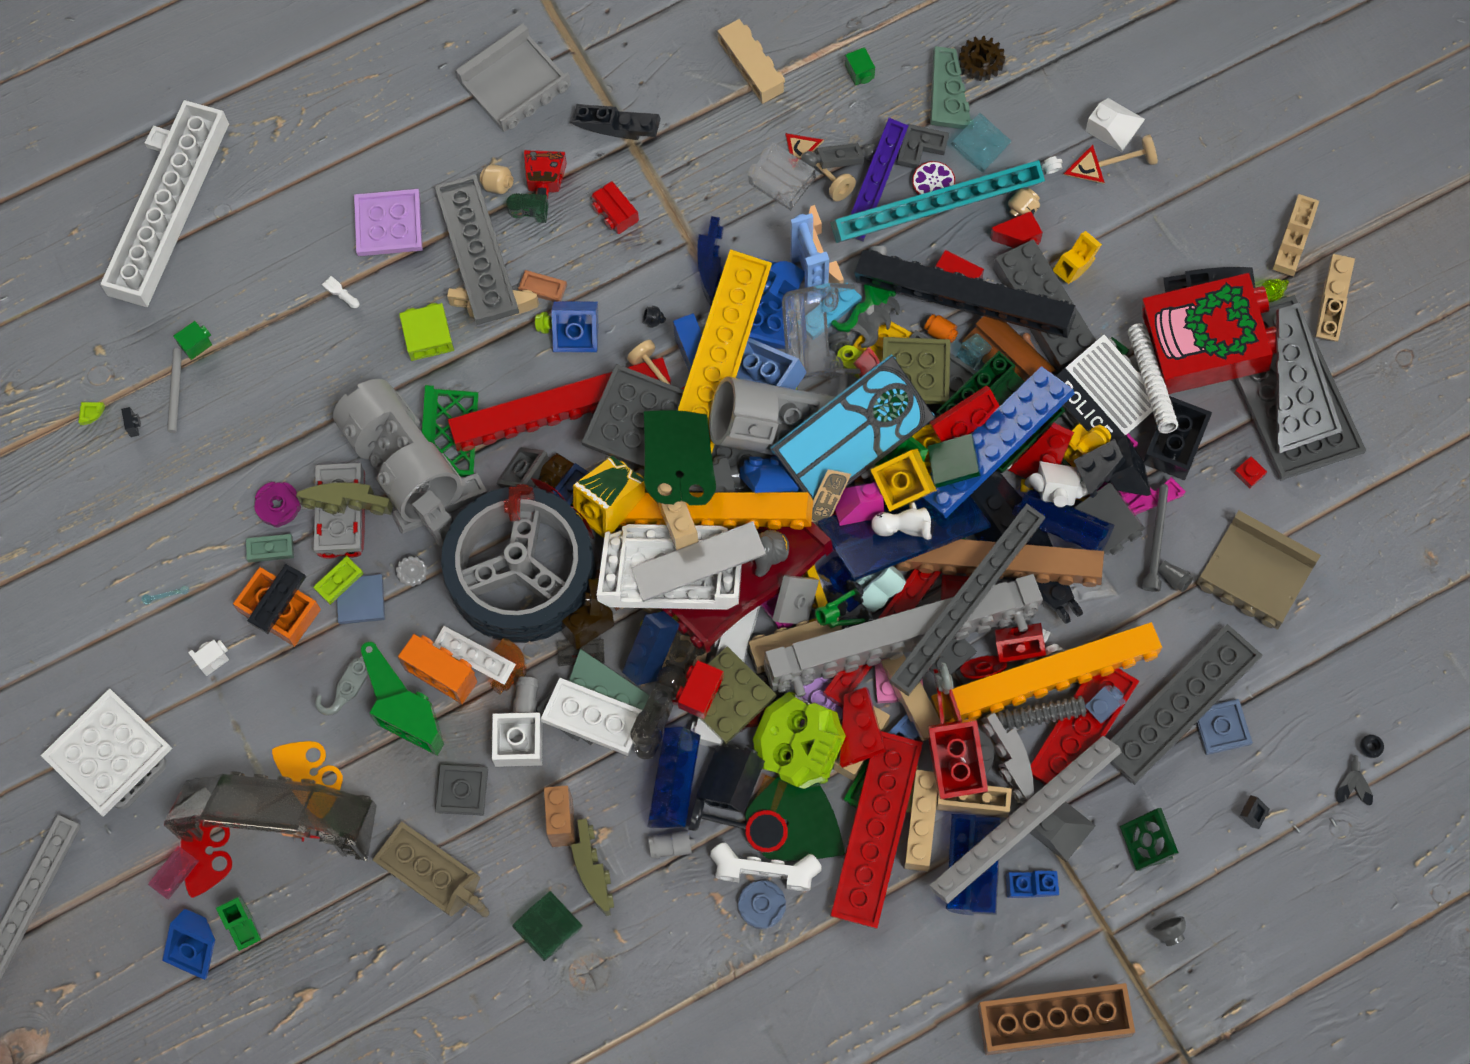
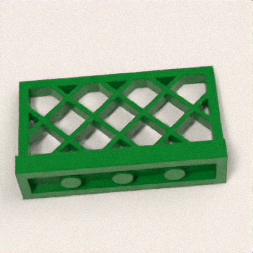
(430, 416)

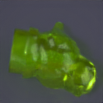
(1275, 288)

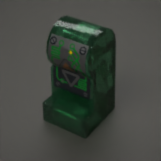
(528, 205)

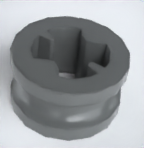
(838, 340)

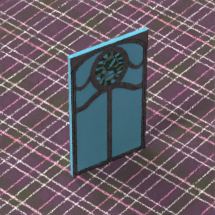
(855, 428)

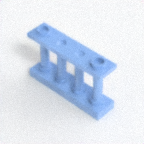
(804, 250)

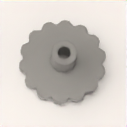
(411, 571)

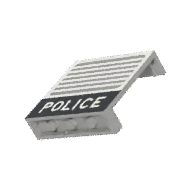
(1105, 390)

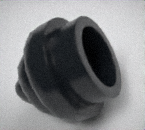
(653, 316)

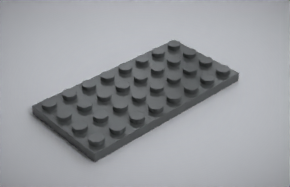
(1260, 398)
(619, 420)

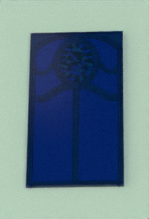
(867, 552)

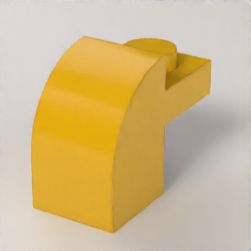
(1078, 259)

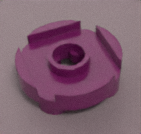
(277, 516)

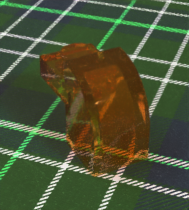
(512, 653)

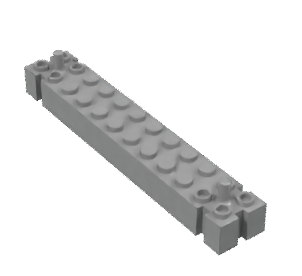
(893, 636)

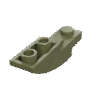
(336, 497)
(593, 876)

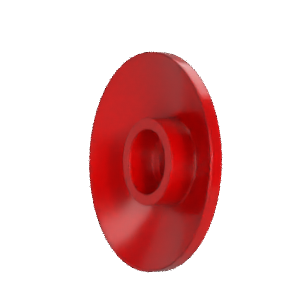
(982, 667)

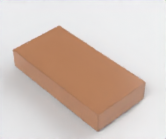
(544, 286)

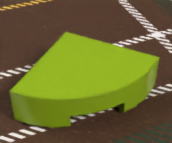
(90, 412)

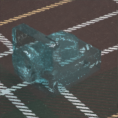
(973, 350)

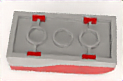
(341, 532)

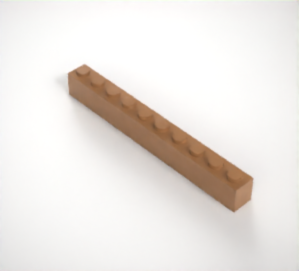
(1045, 562)

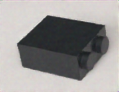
(731, 778)

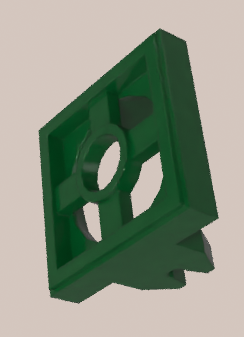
(1129, 830)

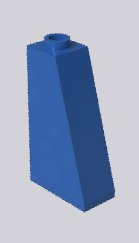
(687, 337)

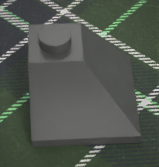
(1063, 831)

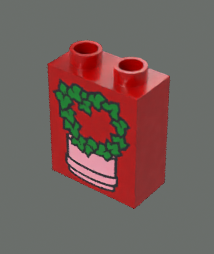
(1210, 332)

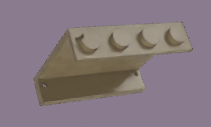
(1258, 570)

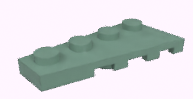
(948, 92)
(599, 678)

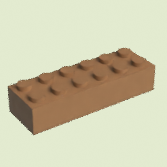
(1056, 1019)

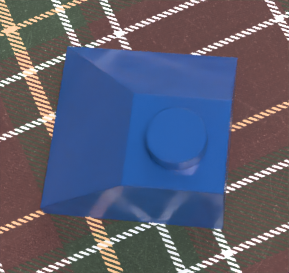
(190, 944)

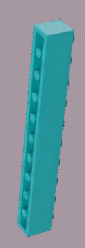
(937, 201)

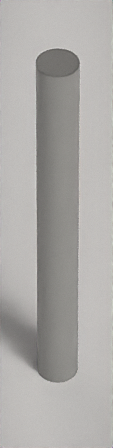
(174, 390)

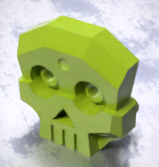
(781, 733)

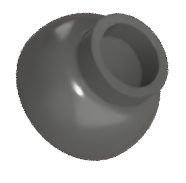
(1170, 930)

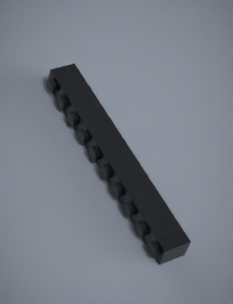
(965, 293)

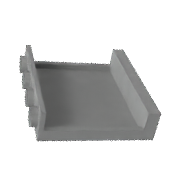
(512, 78)

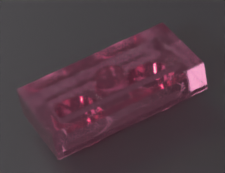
(173, 872)

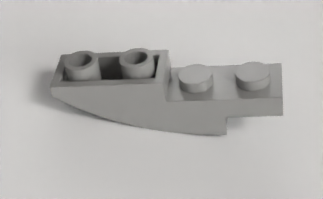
(1016, 767)

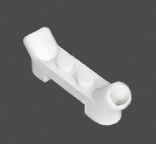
(797, 876)

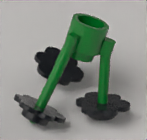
(837, 607)

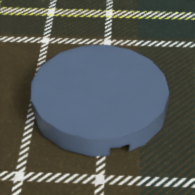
(762, 904)

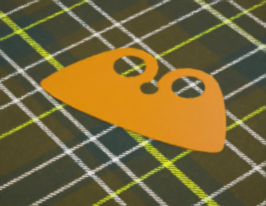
(293, 763)

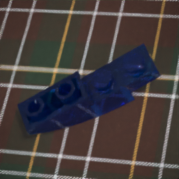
(708, 259)

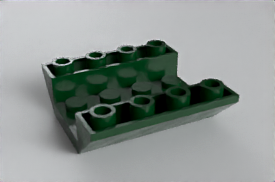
(1003, 382)

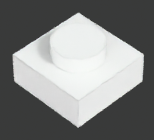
(156, 138)

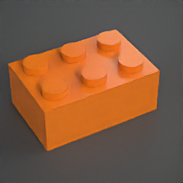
(295, 617)
(438, 668)

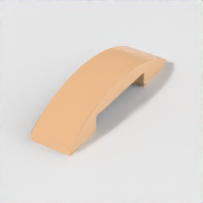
(834, 272)

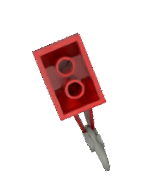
(955, 747)

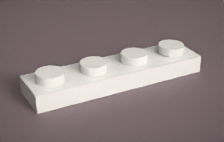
(477, 655)

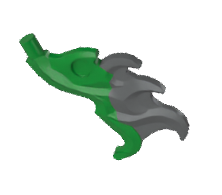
(870, 315)

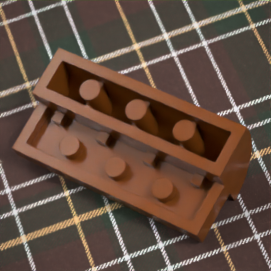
(1012, 345)

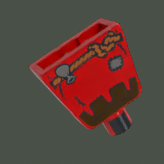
(544, 170)

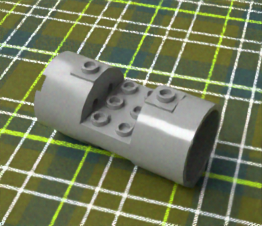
(758, 414)
(388, 434)

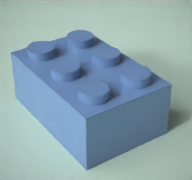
(770, 366)

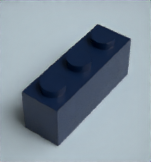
(650, 648)

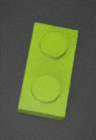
(338, 580)

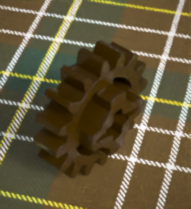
(983, 56)

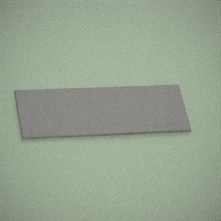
(698, 561)

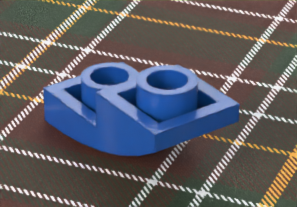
(1032, 884)

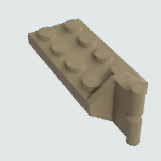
(430, 871)

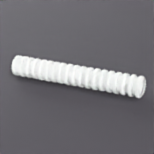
(1152, 378)

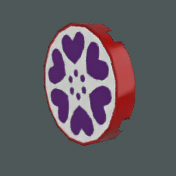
(931, 177)

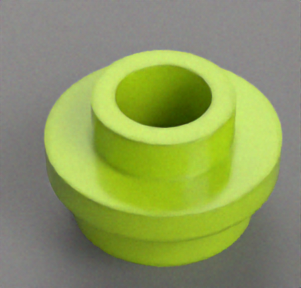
(543, 322)

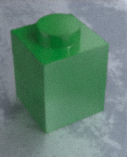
(860, 66)
(193, 339)

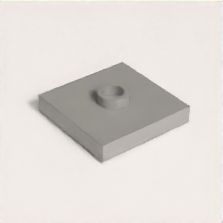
(795, 599)

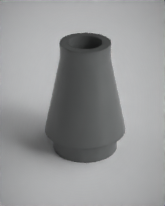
(1177, 577)

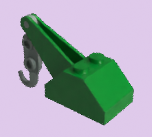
(396, 707)

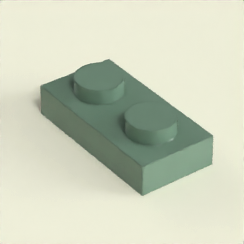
(269, 548)

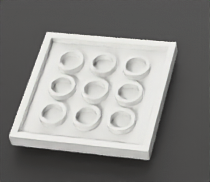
(106, 752)

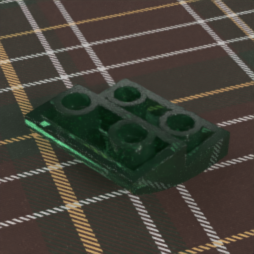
(547, 926)

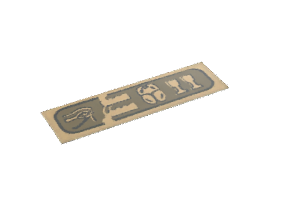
(828, 494)

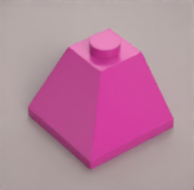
(859, 503)

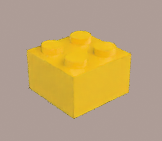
(903, 480)

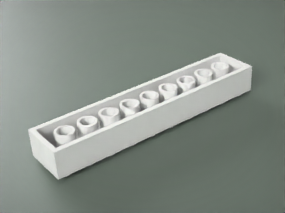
(165, 204)

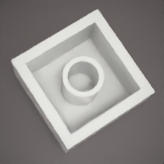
(517, 739)

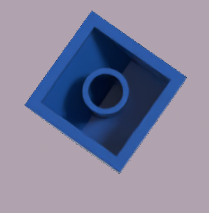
(575, 326)

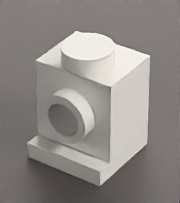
(210, 656)

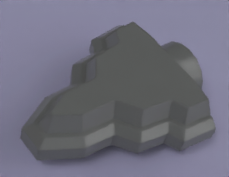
(725, 476)

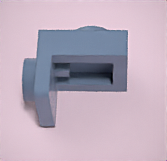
(1105, 702)

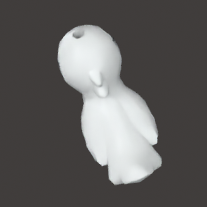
(910, 522)

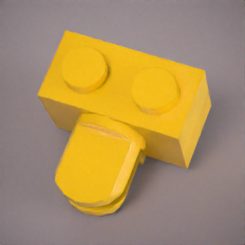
(1085, 441)

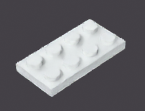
(591, 716)

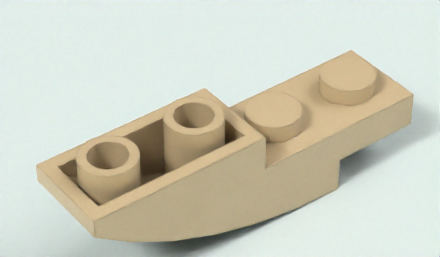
(1334, 298)
(525, 300)

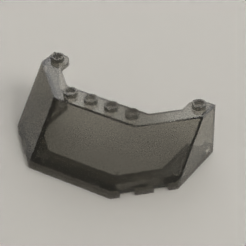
(274, 807)

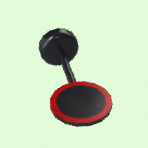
(764, 831)

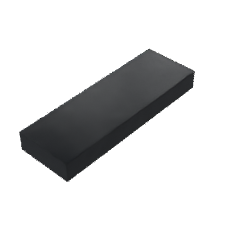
(276, 599)

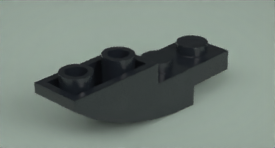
(615, 123)
(1202, 276)

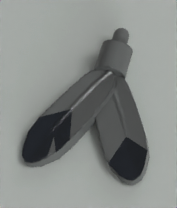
(1357, 781)

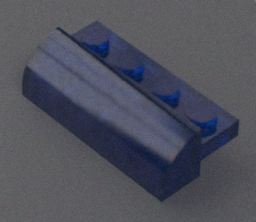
(1069, 522)
(982, 893)

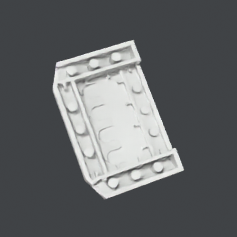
(643, 543)

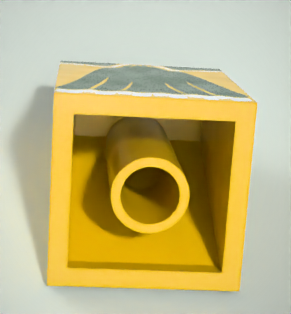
(608, 495)

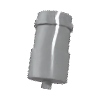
(526, 695)
(671, 844)

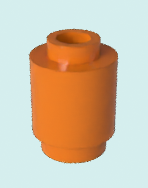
(941, 328)

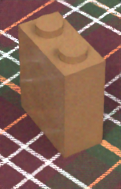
(559, 816)

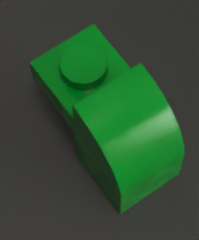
(239, 921)

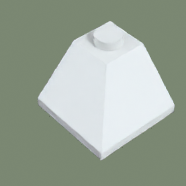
(1113, 124)

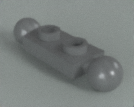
(839, 155)

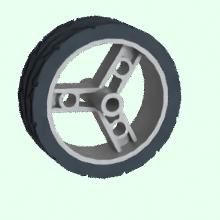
(467, 583)

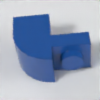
(782, 277)

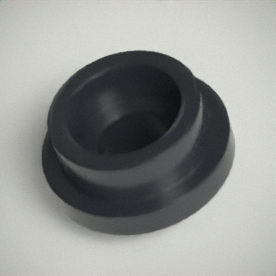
(1376, 741)

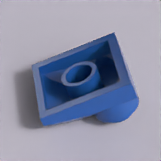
(767, 475)

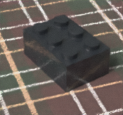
(1176, 450)

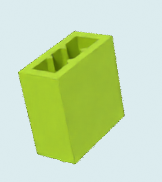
(426, 331)

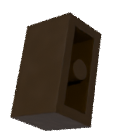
(582, 628)

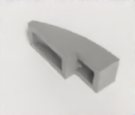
(433, 516)

